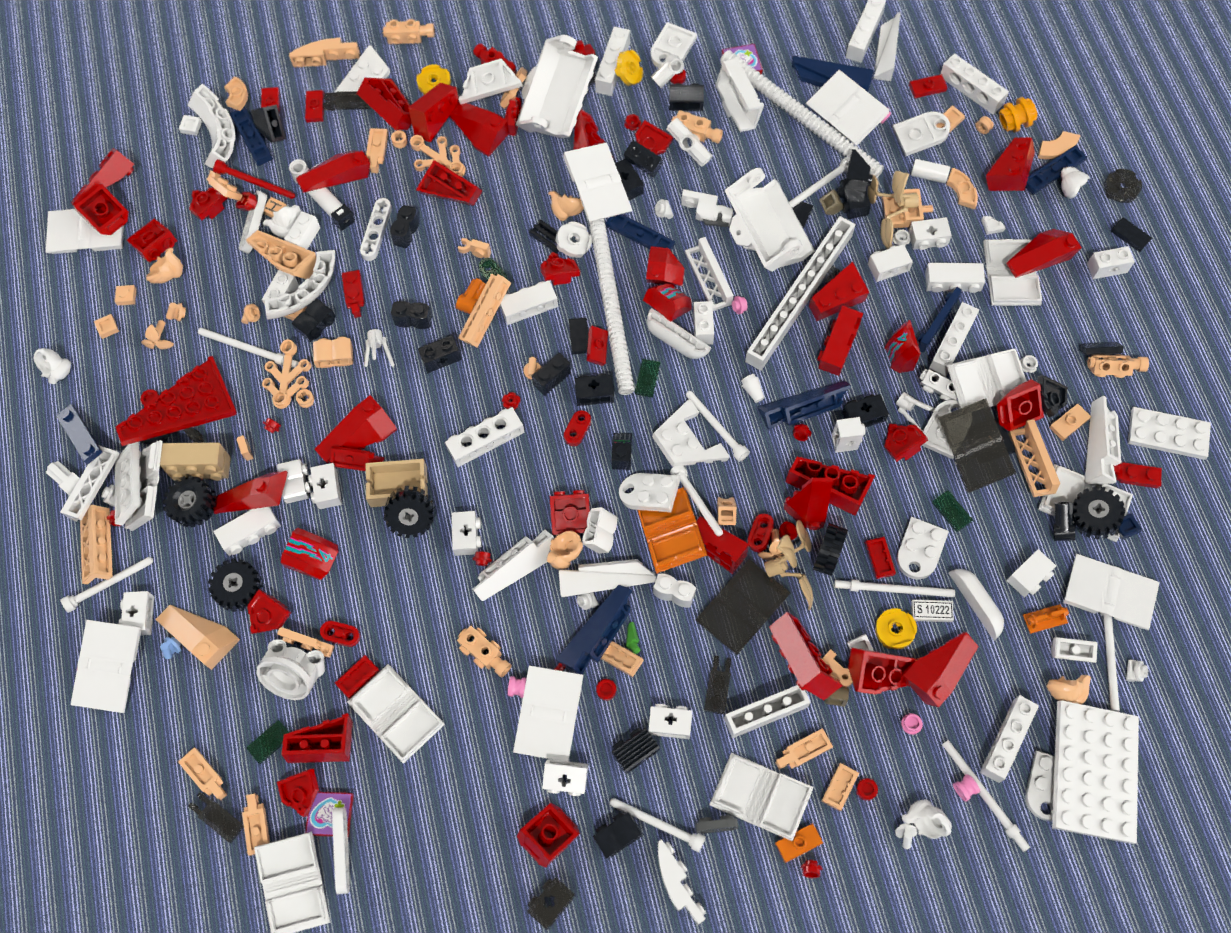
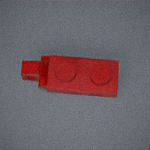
(353, 291)
(352, 458)
(1138, 475)

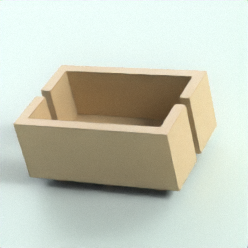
(195, 460)
(388, 476)

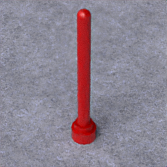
(221, 167)

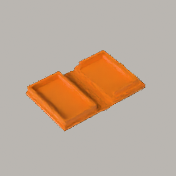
(673, 535)

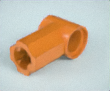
(468, 300)

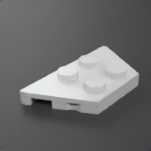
(369, 66)
(488, 80)

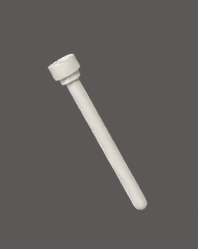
(842, 168)
(740, 452)
(682, 472)
(70, 602)
(694, 840)

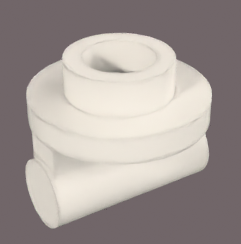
(663, 209)
(109, 495)
(587, 601)
(1136, 671)
(906, 832)

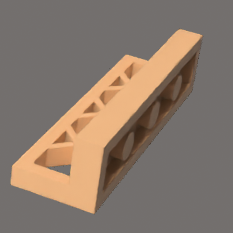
(484, 310)
(1041, 457)
(96, 544)

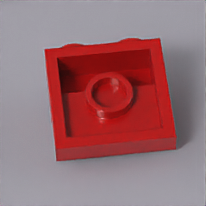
(152, 240)
(569, 511)

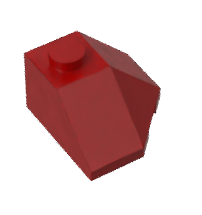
(664, 267)

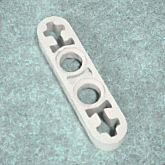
(253, 221)
(376, 229)
(341, 852)

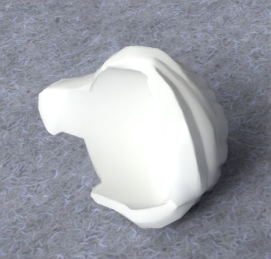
(1072, 181)
(283, 220)
(51, 365)
(928, 819)

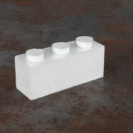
(951, 275)
(528, 302)
(246, 529)

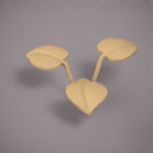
(904, 201)
(779, 565)

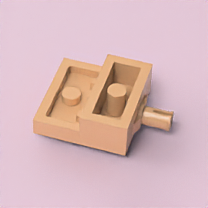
(904, 219)

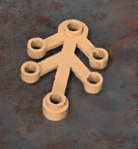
(441, 157)
(286, 376)

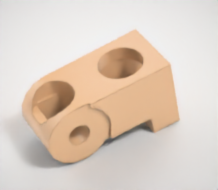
(726, 511)
(839, 672)

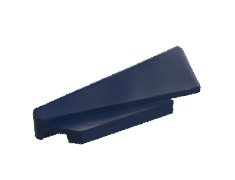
(819, 72)
(803, 405)
(597, 632)

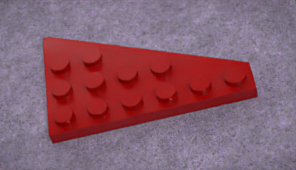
(192, 401)

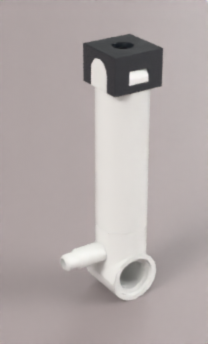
(339, 212)

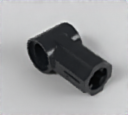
(1064, 527)

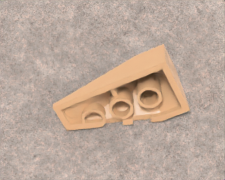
(283, 254)
(199, 635)

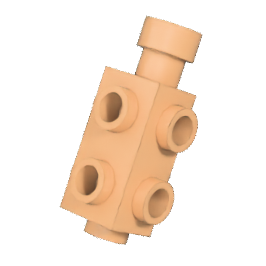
(404, 33)
(700, 126)
(1119, 368)
(478, 646)

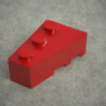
(387, 101)
(1012, 167)
(448, 185)
(840, 340)
(724, 549)
(320, 743)

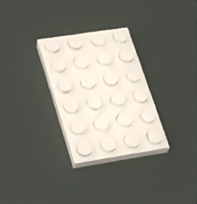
(1096, 772)

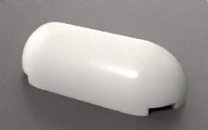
(676, 336)
(979, 601)

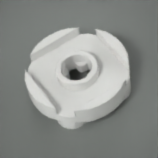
(570, 248)

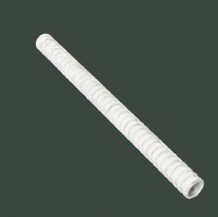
(802, 114)
(612, 308)

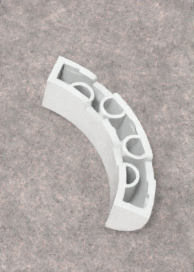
(217, 121)
(307, 291)

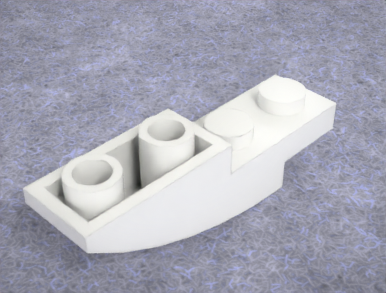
(672, 875)

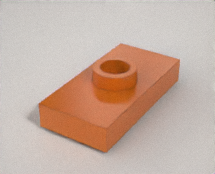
(803, 841)

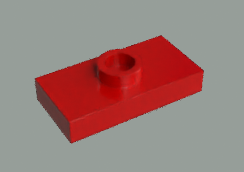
(928, 86)
(270, 97)
(314, 106)
(597, 345)
(880, 558)
(356, 676)

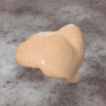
(565, 206)
(165, 268)
(564, 549)
(1070, 690)

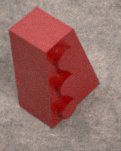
(433, 110)
(844, 289)

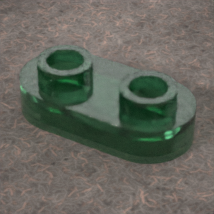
(490, 263)

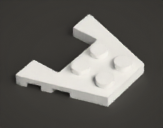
(680, 443)

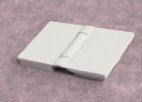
(848, 107)
(597, 181)
(70, 232)
(1003, 286)
(986, 377)
(149, 478)
(1071, 485)
(1111, 591)
(105, 666)
(395, 713)
(548, 713)
(761, 796)
(292, 884)

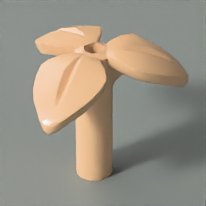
(153, 335)
(774, 552)

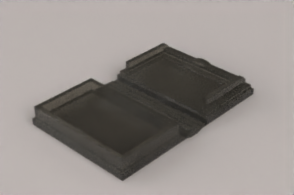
(977, 445)
(742, 607)

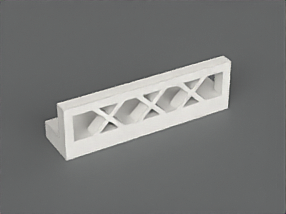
(714, 270)
(89, 484)

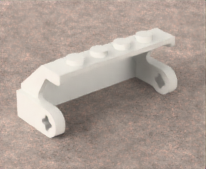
(556, 88)
(766, 222)

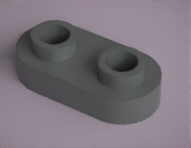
(707, 825)

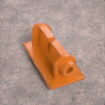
(1046, 618)

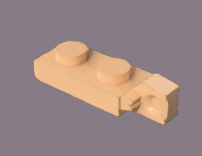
(376, 148)
(223, 187)
(306, 642)
(805, 750)
(203, 773)
(255, 824)

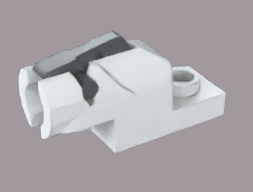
(707, 208)

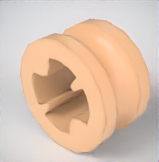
(984, 125)
(399, 134)
(304, 392)

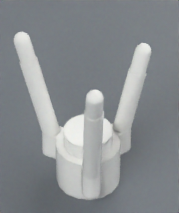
(374, 341)
(907, 402)

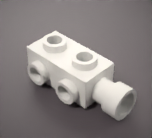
(940, 387)

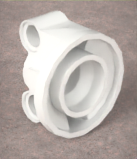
(290, 670)

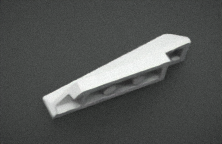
(887, 49)
(1102, 444)
(514, 564)
(603, 577)

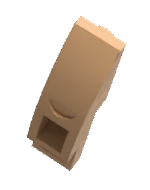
(320, 51)

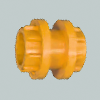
(1022, 113)

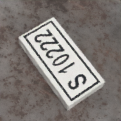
(932, 610)

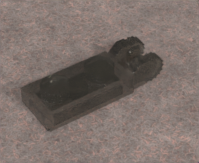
(344, 101)
(718, 688)
(217, 818)

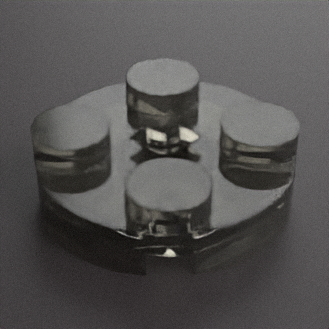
(1116, 192)

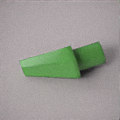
(632, 638)

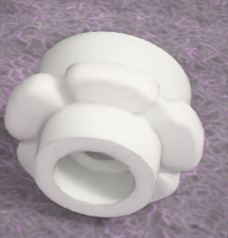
(903, 234)
(1032, 361)

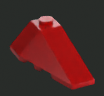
(335, 171)
(1044, 251)
(254, 494)

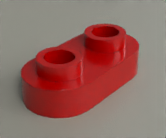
(247, 202)
(577, 427)
(759, 533)
(341, 633)

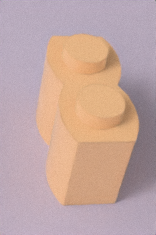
(333, 352)

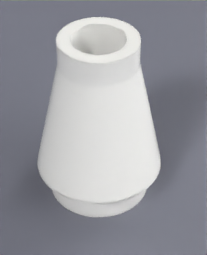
(753, 388)

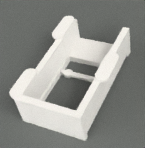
(738, 95)

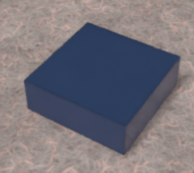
(1129, 527)

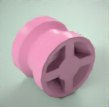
(516, 686)
(966, 788)

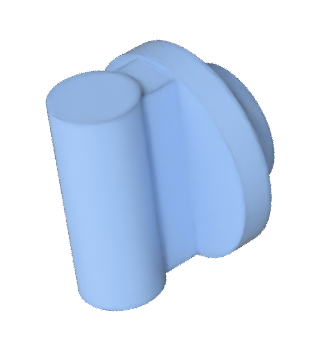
(169, 647)

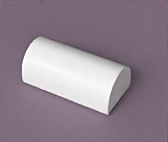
(930, 171)
(1074, 649)

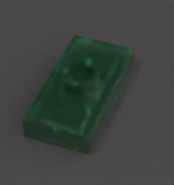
(647, 378)
(952, 511)
(268, 742)

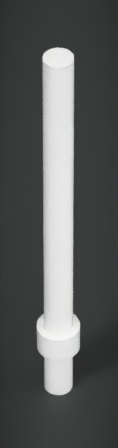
(278, 358)
(855, 585)
(1111, 663)
(1011, 830)

